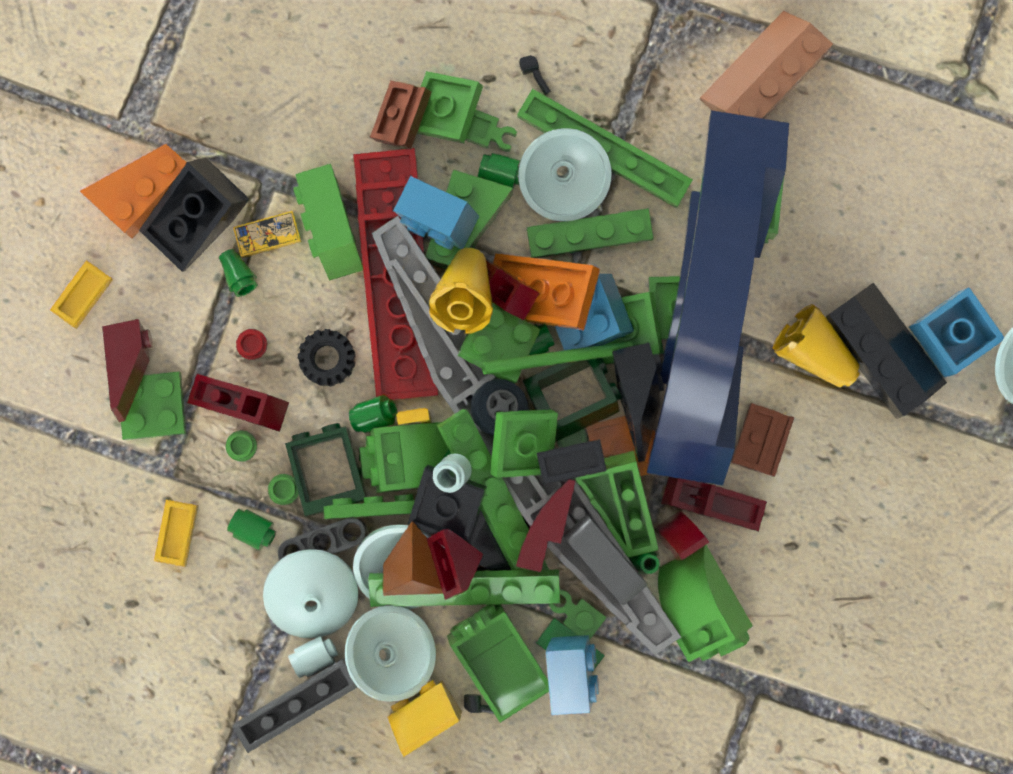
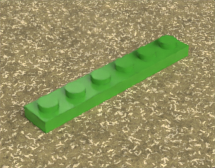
(623, 157)
(498, 505)
(484, 589)

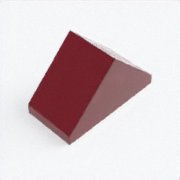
(454, 562)

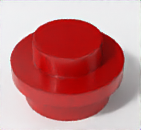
(251, 344)

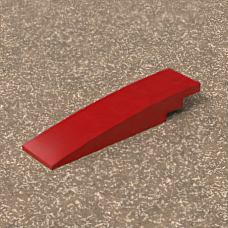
(396, 357)

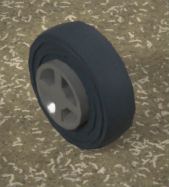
(497, 392)

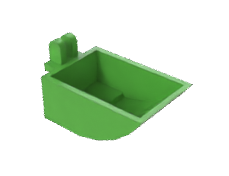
(399, 454)
(702, 606)
(498, 661)

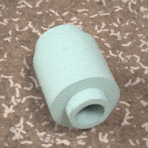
(446, 479)
(313, 656)

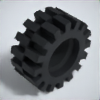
(313, 344)

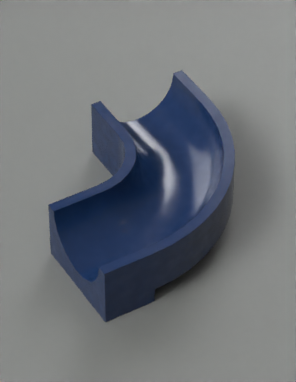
(702, 351)

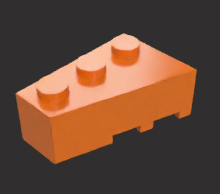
(135, 189)

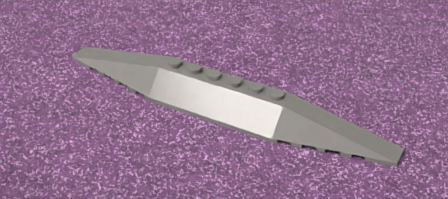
(457, 382)

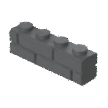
(294, 706)

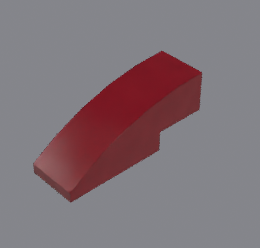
(510, 292)
(714, 502)
(546, 527)
(680, 535)

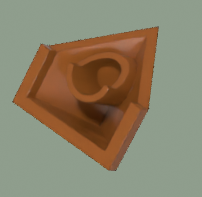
(410, 566)

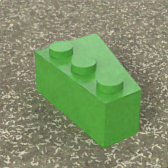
(485, 198)
(327, 221)
(622, 503)

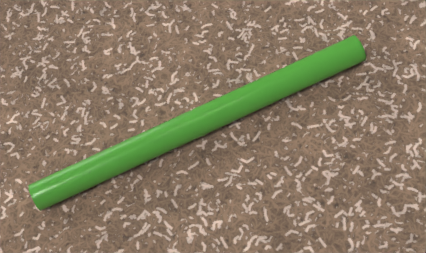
(552, 358)

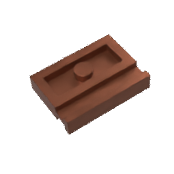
(400, 114)
(762, 440)

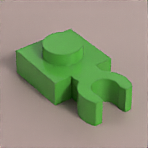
(485, 129)
(580, 618)

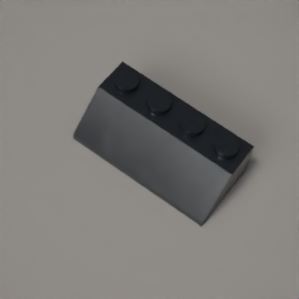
(886, 351)

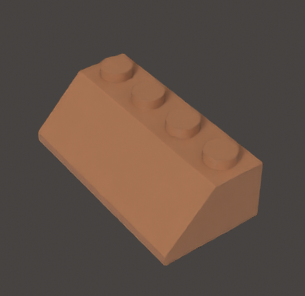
(768, 68)

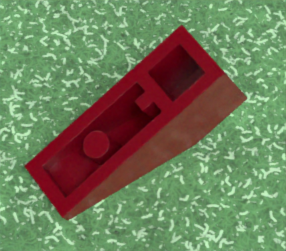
(126, 362)
(238, 402)

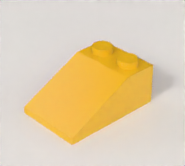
(423, 717)

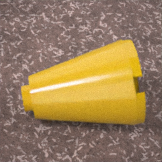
(463, 294)
(817, 348)

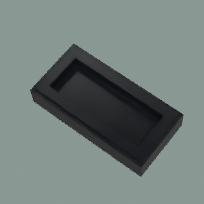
(571, 461)

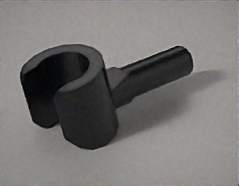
(530, 65)
(472, 704)

